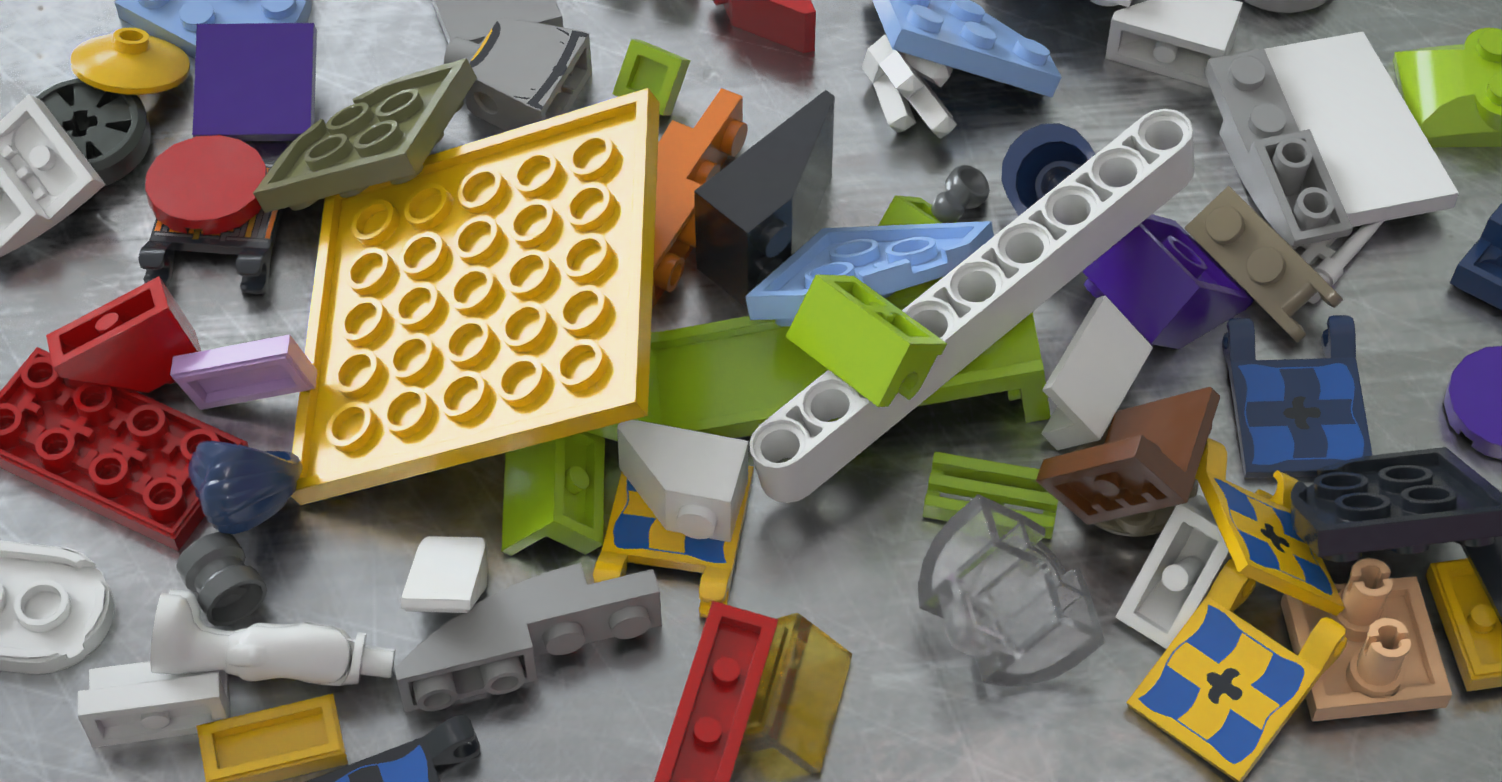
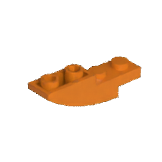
(685, 163)

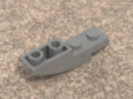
(1271, 154)
(498, 638)

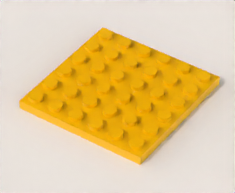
(483, 301)

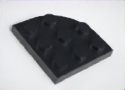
(1395, 505)

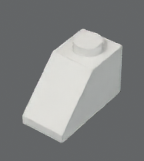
(1174, 36)
(686, 476)
(1176, 573)

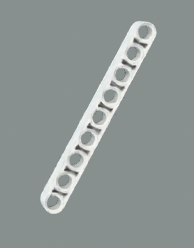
(1009, 276)

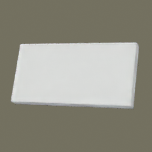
(1361, 129)

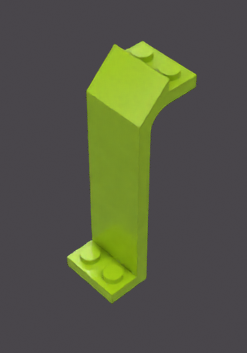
(743, 370)

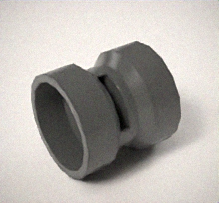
(224, 583)

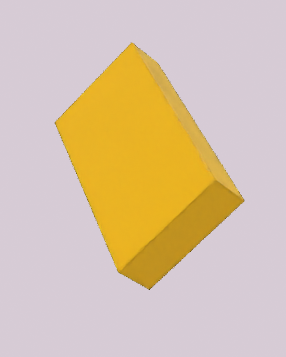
(274, 742)

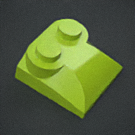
(1455, 90)

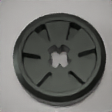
(114, 124)

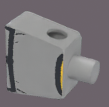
(524, 71)

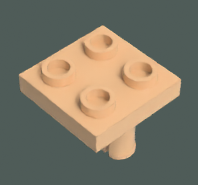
(1389, 651)

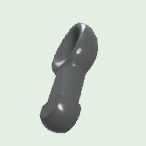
(965, 189)

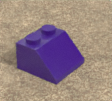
(1166, 284)

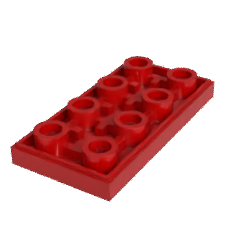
(104, 449)

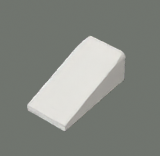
(446, 575)

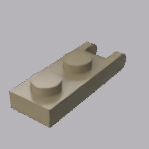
(1259, 259)

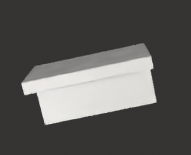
(1093, 376)
(137, 705)

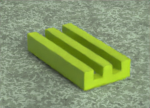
(990, 479)

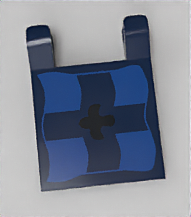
(1297, 410)

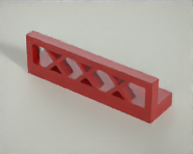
(718, 696)

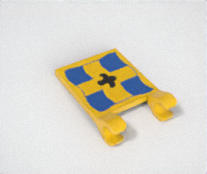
(1262, 536)
(640, 538)
(1228, 684)

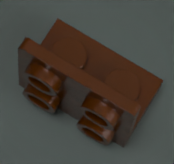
(1142, 464)

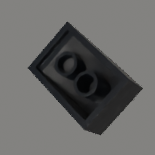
(765, 200)

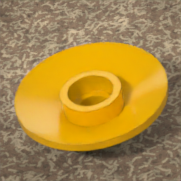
(130, 63)

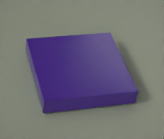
(255, 80)

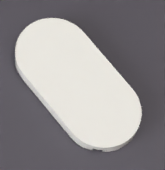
(50, 607)

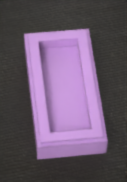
(244, 372)

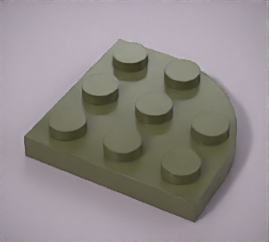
(369, 142)

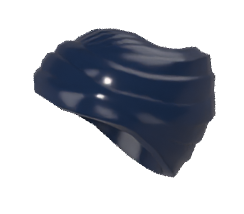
(242, 484)

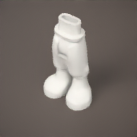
(261, 651)

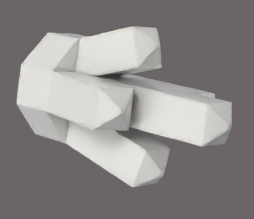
(901, 78)

